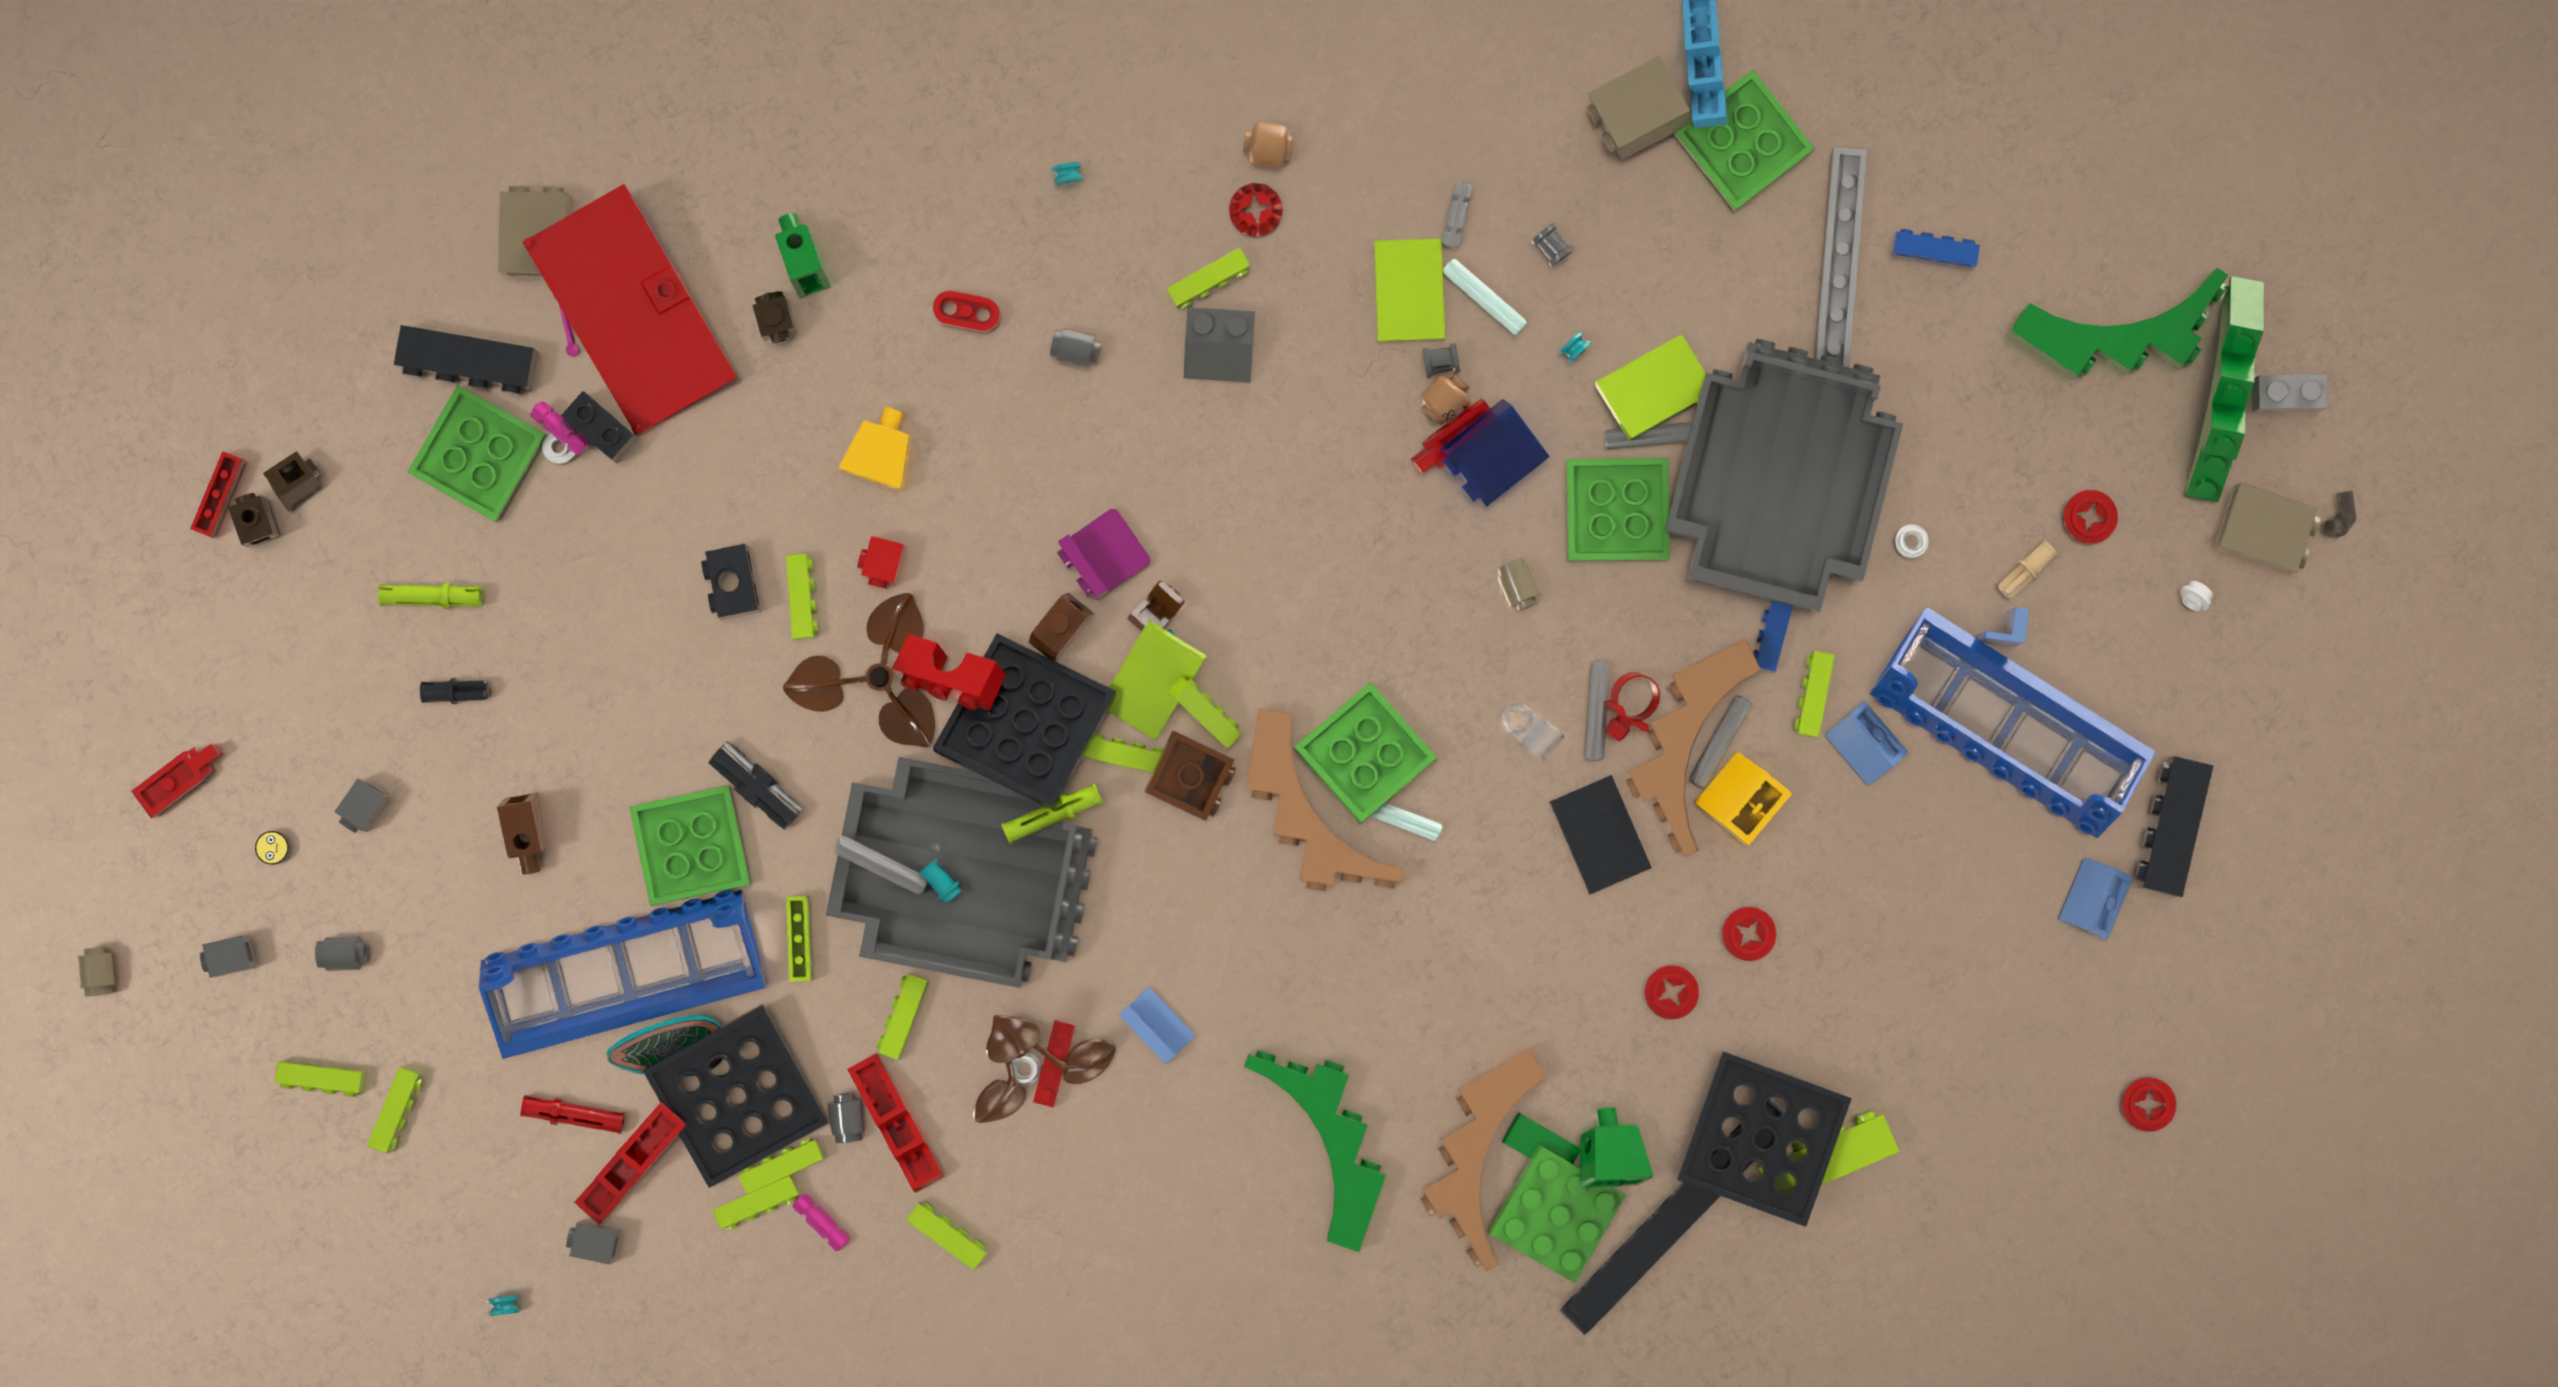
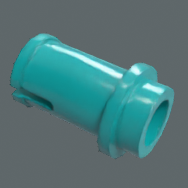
(940, 881)

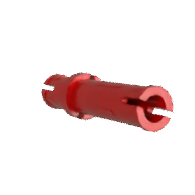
(566, 1113)

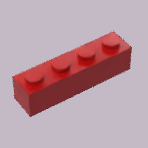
(217, 494)
(1051, 1074)

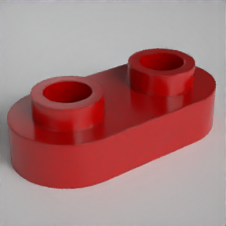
(967, 311)

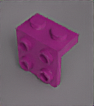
(1103, 554)

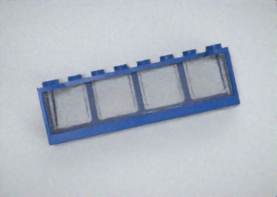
(2012, 723)
(621, 973)

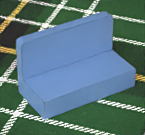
(2014, 629)
(1866, 743)
(2096, 898)
(1157, 1025)

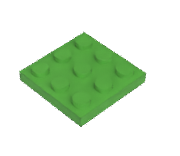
(1753, 146)
(477, 453)
(1617, 509)
(1365, 753)
(690, 845)
(1555, 1217)

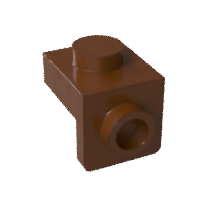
(1158, 606)

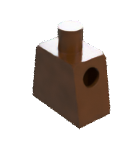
(1060, 626)
(523, 816)

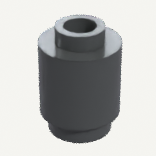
(1075, 347)
(341, 953)
(846, 1118)

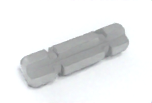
(1457, 215)

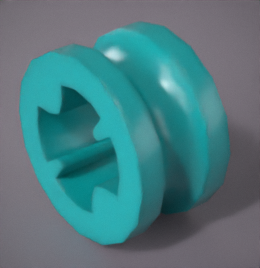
(1067, 173)
(1575, 347)
(503, 1305)

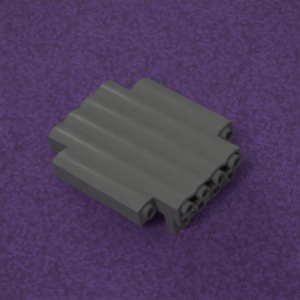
(1784, 476)
(1011, 896)

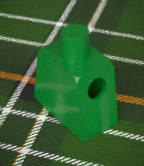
(801, 256)
(1612, 1154)

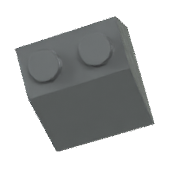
(1219, 344)

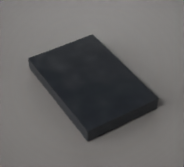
(1600, 834)

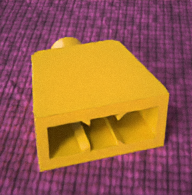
(879, 451)

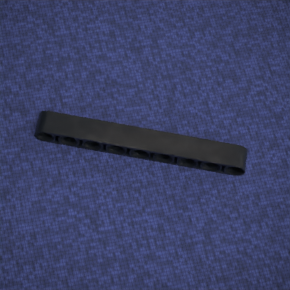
(1651, 1241)

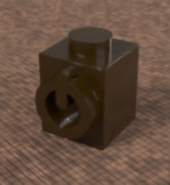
(774, 317)
(253, 520)

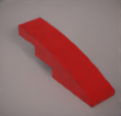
(895, 1122)
(630, 1163)

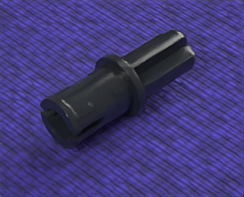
(453, 691)

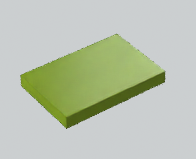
(1409, 290)
(1653, 387)
(1148, 674)

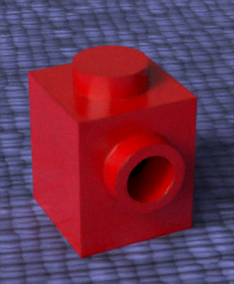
(881, 562)

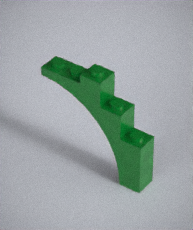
(2072, 344)
(2231, 387)
(1354, 1184)

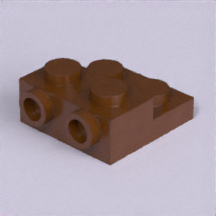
(1190, 776)

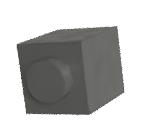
(361, 806)
(227, 956)
(593, 1242)

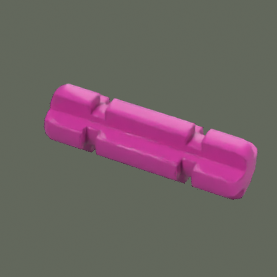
(559, 428)
(820, 1222)

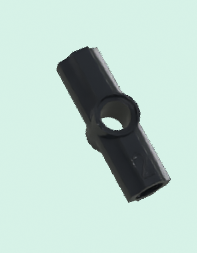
(755, 785)

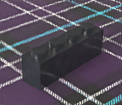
(465, 358)
(2174, 826)

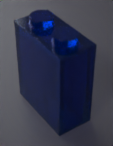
(1493, 453)

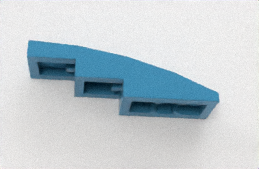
(1704, 62)

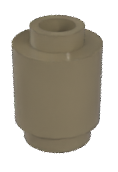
(1518, 584)
(96, 972)

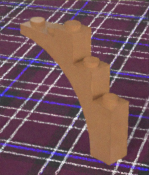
(1665, 776)
(1324, 854)
(1458, 1192)

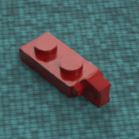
(1431, 453)
(175, 779)

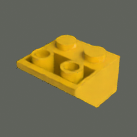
(1742, 798)

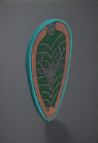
(658, 1041)

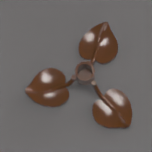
(905, 719)
(1012, 1039)

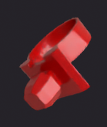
(1619, 727)

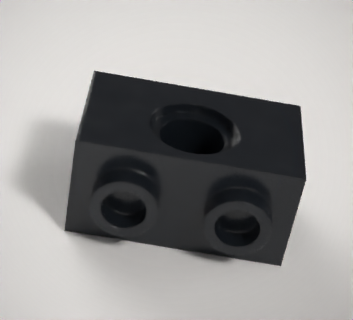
(599, 427)
(744, 598)

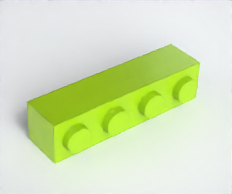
(1211, 276)
(800, 596)
(1815, 694)
(1204, 712)
(1123, 755)
(799, 938)
(904, 1014)
(319, 1077)
(394, 1109)
(782, 1166)
(755, 1202)
(947, 1236)

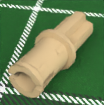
(2027, 569)

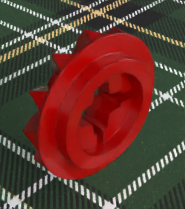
(1268, 218)
(2104, 509)
(1764, 930)
(1687, 996)
(2159, 1116)

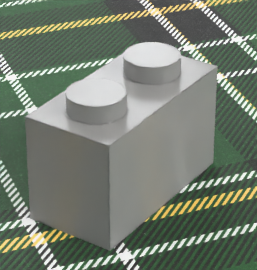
(2289, 393)

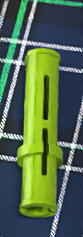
(438, 595)
(1044, 817)

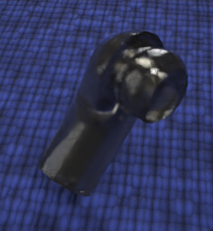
(2345, 517)

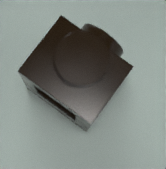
(292, 479)

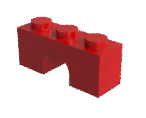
(971, 683)

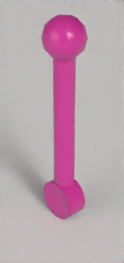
(571, 349)

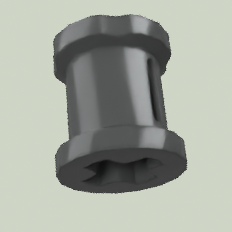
(1552, 245)
(1441, 360)

